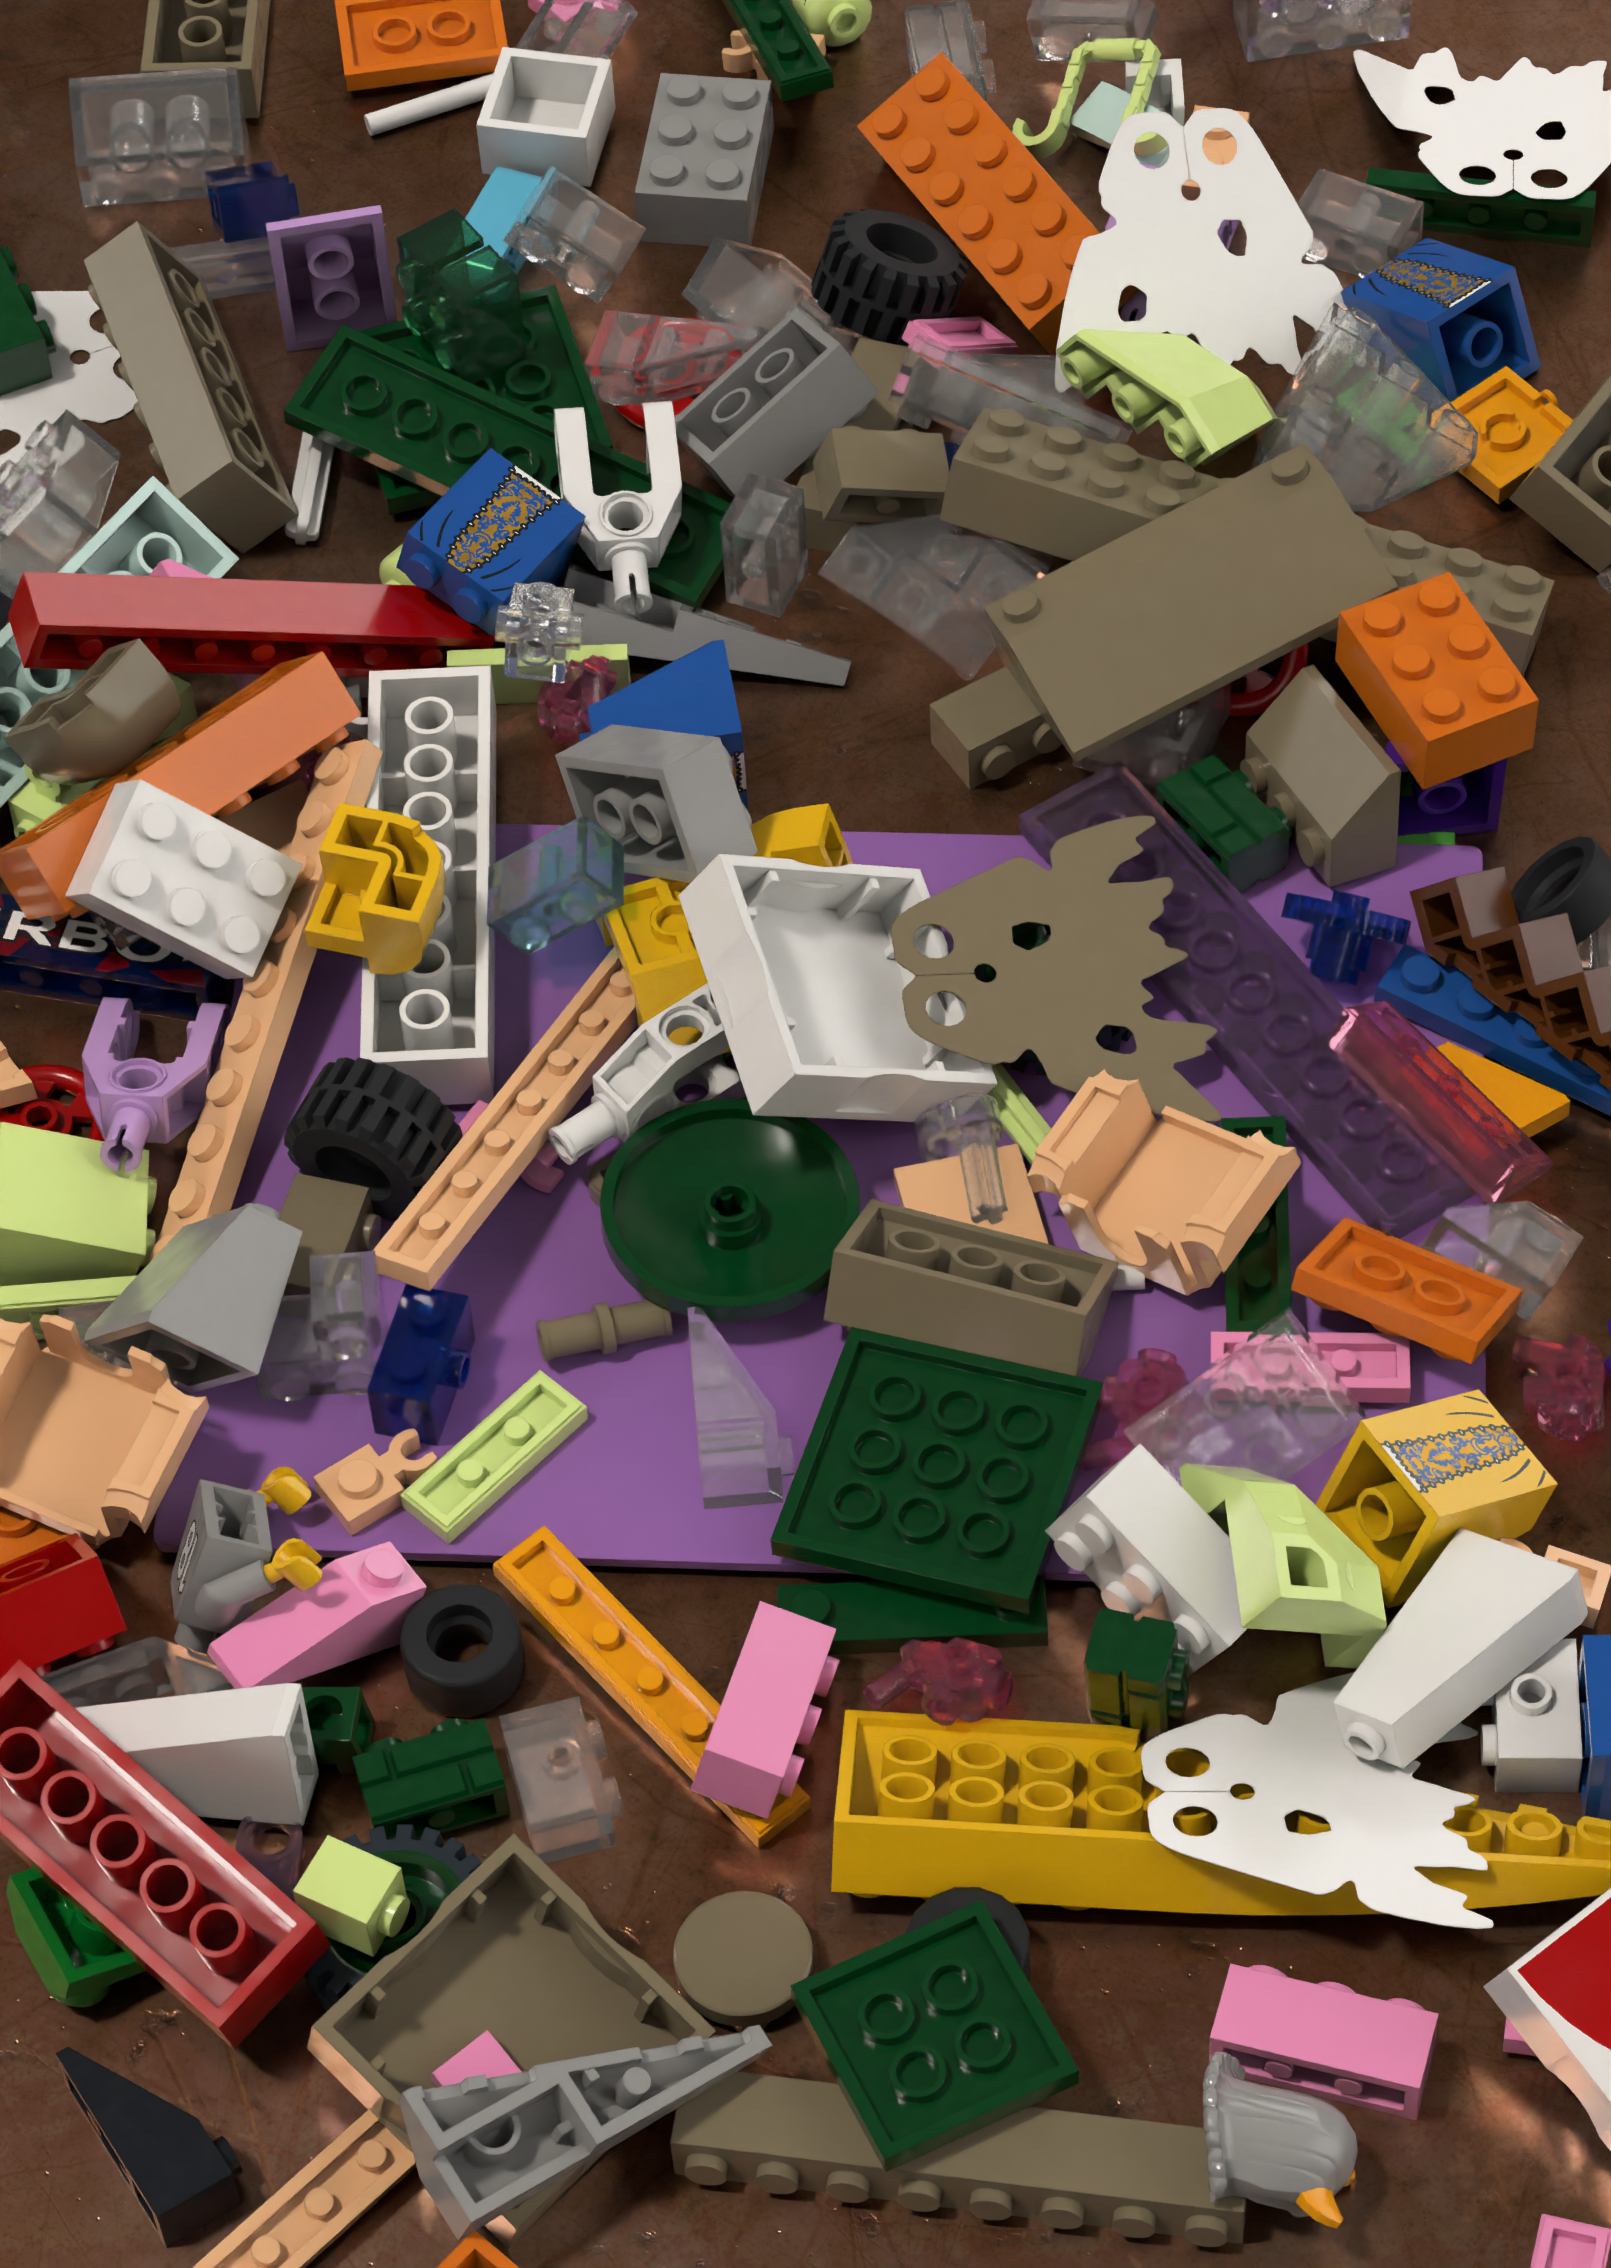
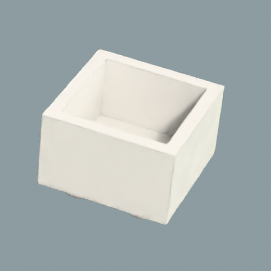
(546, 114)

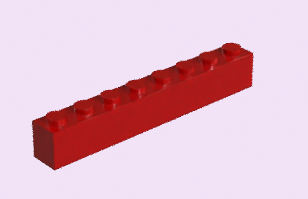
(235, 623)

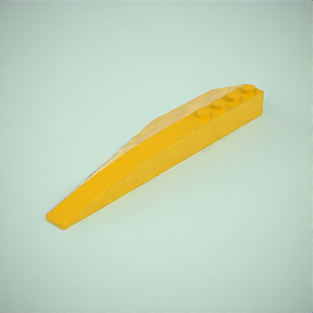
(1066, 1824)

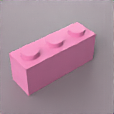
(767, 1711)
(1326, 2039)

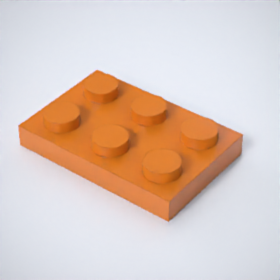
(417, 40)
(1406, 1290)

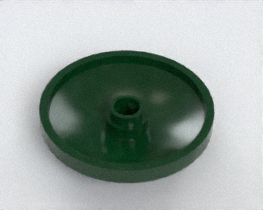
(727, 1210)

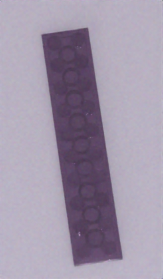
(1266, 1011)

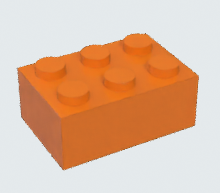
(1436, 680)

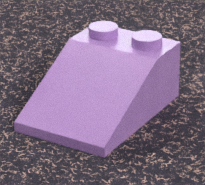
(331, 274)

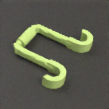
(1101, 50)

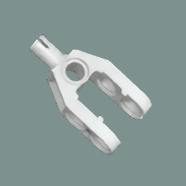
(649, 514)
(647, 1072)

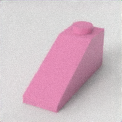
(340, 1619)

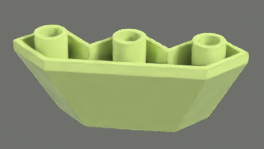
(1169, 381)
(1292, 1562)

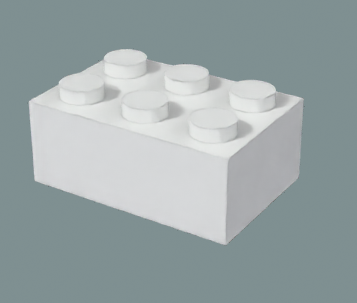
(183, 879)
(1154, 1554)

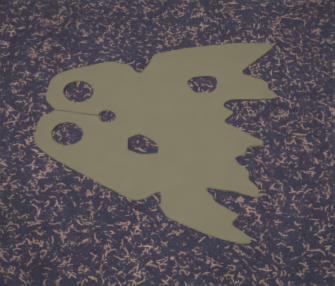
(1068, 986)

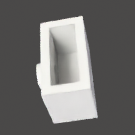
(1537, 1726)

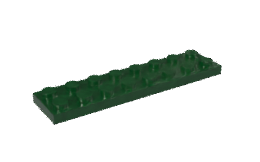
(438, 426)

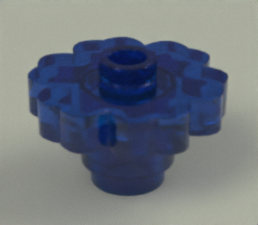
(1343, 933)

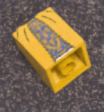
(1424, 1476)

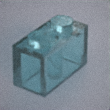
(555, 885)

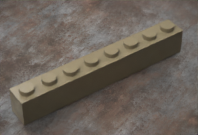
(1026, 2165)

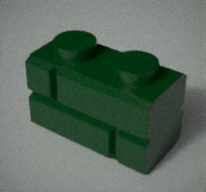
(1227, 821)
(1135, 1673)
(433, 1779)

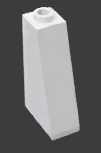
(1455, 1644)
(222, 1749)

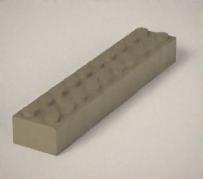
(1078, 494)

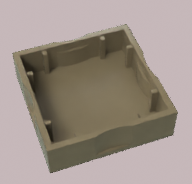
(506, 1958)

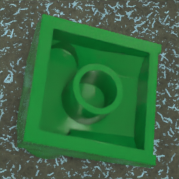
(64, 1945)

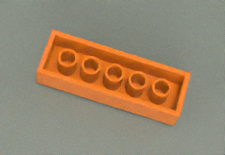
(984, 192)
(205, 764)

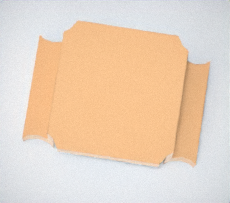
(1157, 1193)
(86, 1437)

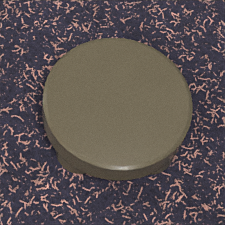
(741, 1958)

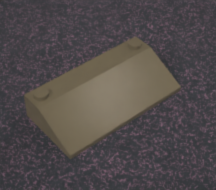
(1188, 602)

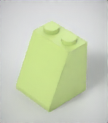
(69, 1211)

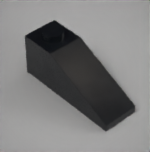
(157, 2148)

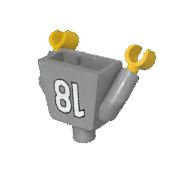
(228, 1555)

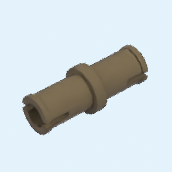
(602, 1328)

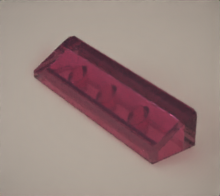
(1437, 1100)

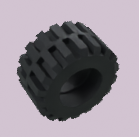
(887, 272)
(372, 1131)

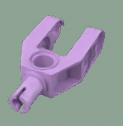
(139, 1097)

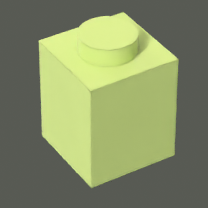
(353, 1895)

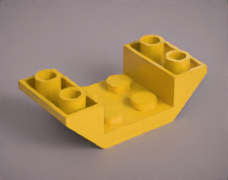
(656, 950)

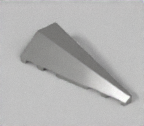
(674, 630)
(514, 2134)

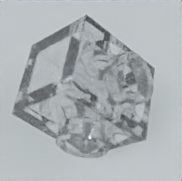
(539, 631)

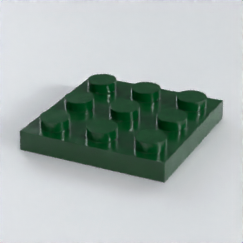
(934, 2035)

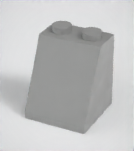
(206, 1299)

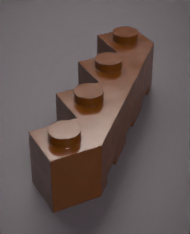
(1520, 965)

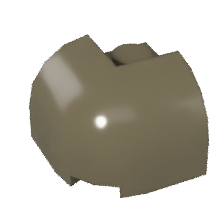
(101, 720)

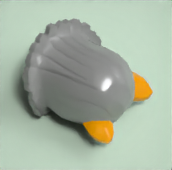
(1274, 2144)

